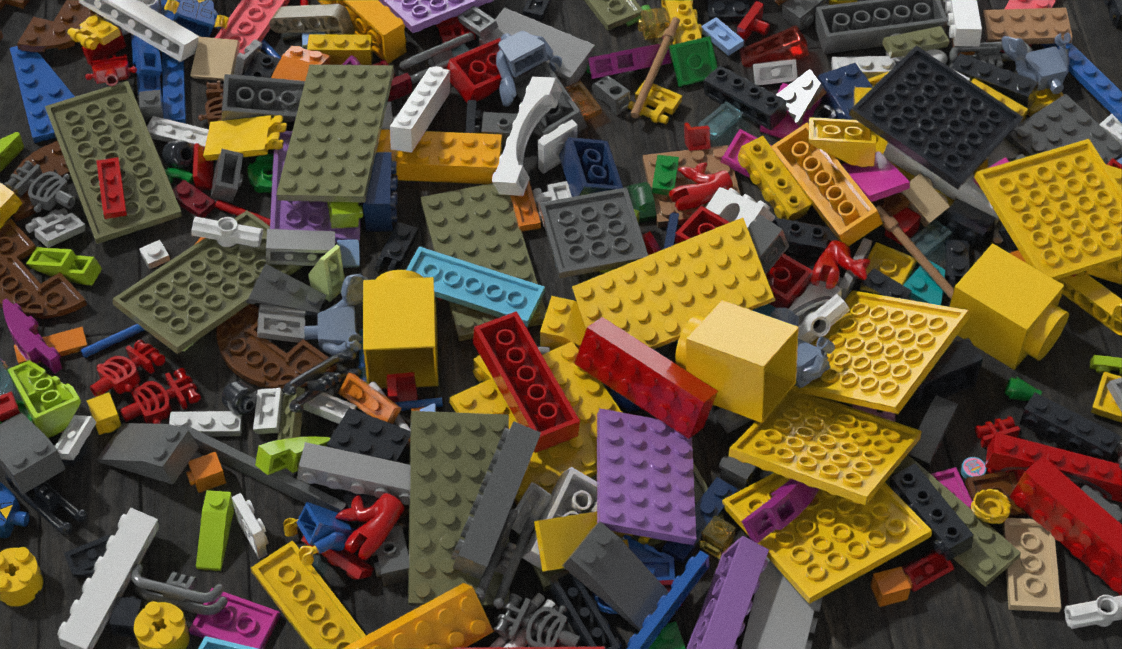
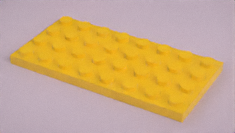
(668, 288)

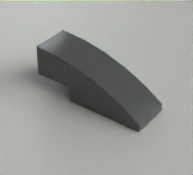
(933, 430)

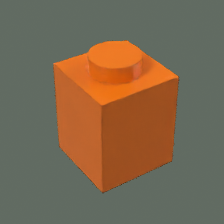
(206, 472)
(891, 586)

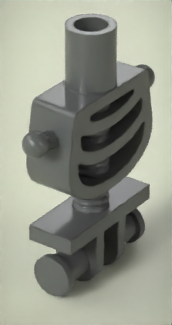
(44, 189)
(559, 636)

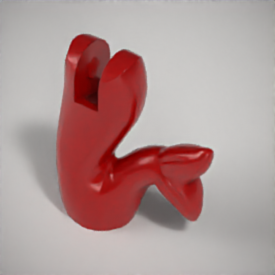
(702, 192)
(837, 255)
(380, 521)

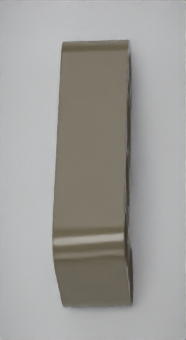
(312, 18)

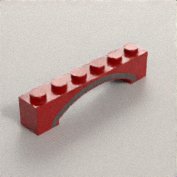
(1012, 453)

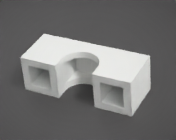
(733, 206)

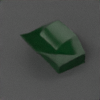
(643, 201)

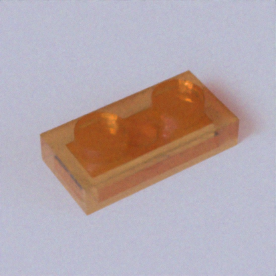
(584, 100)

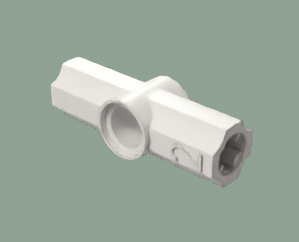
(227, 232)
(827, 314)
(1091, 613)

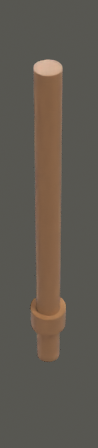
(668, 38)
(891, 225)

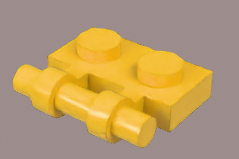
(94, 31)
(662, 100)

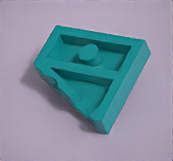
(924, 287)

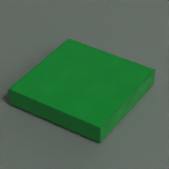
(693, 60)

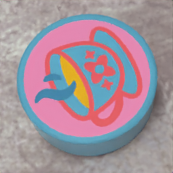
(973, 467)

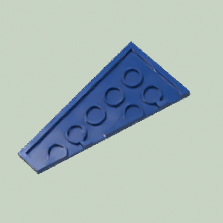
(38, 89)

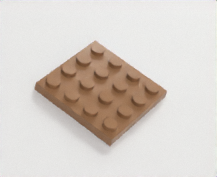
(687, 158)

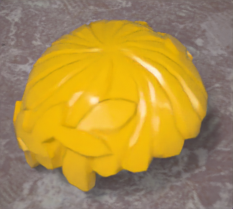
(991, 506)

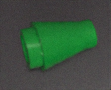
(1020, 390)

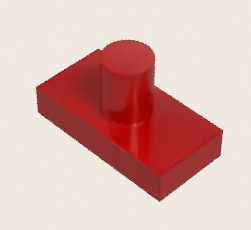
(753, 22)
(104, 50)

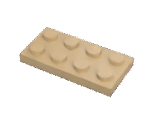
(1034, 576)

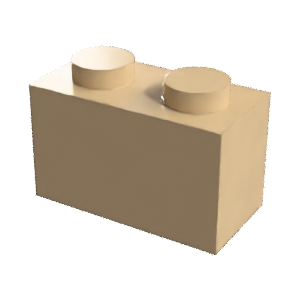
(925, 199)

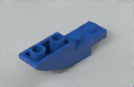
(147, 63)

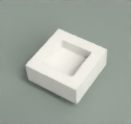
(154, 254)

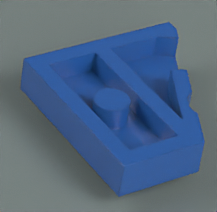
(658, 563)

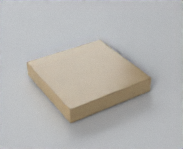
(214, 58)

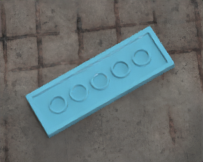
(477, 286)

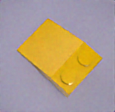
(844, 139)
(562, 324)

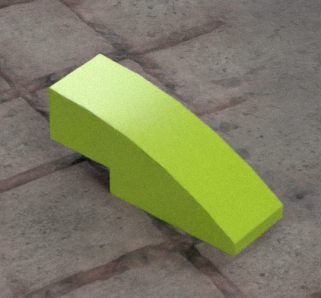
(74, 268)
(284, 453)

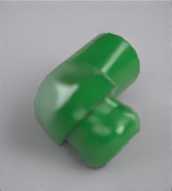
(179, 173)

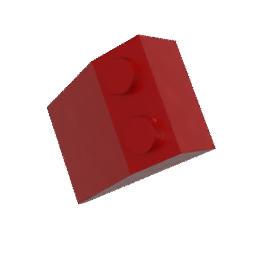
(476, 72)

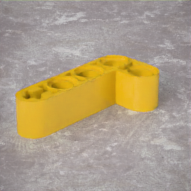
(1094, 299)

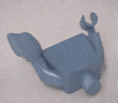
(519, 54)
(1044, 66)
(337, 325)
(811, 360)

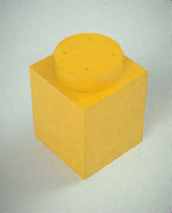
(1009, 307)
(400, 327)
(742, 357)

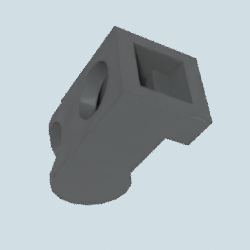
(612, 94)

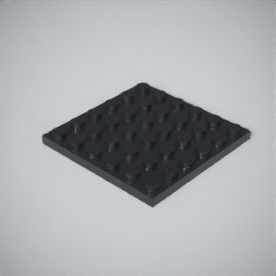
(936, 116)

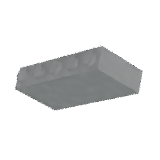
(570, 48)
(779, 614)

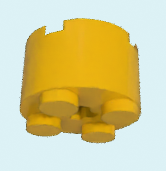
(19, 576)
(161, 627)

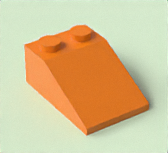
(296, 62)

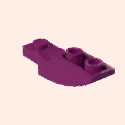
(625, 61)
(27, 339)
(780, 510)

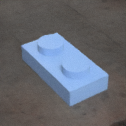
(722, 36)

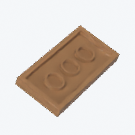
(1030, 25)

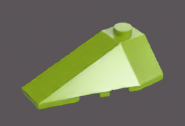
(45, 397)

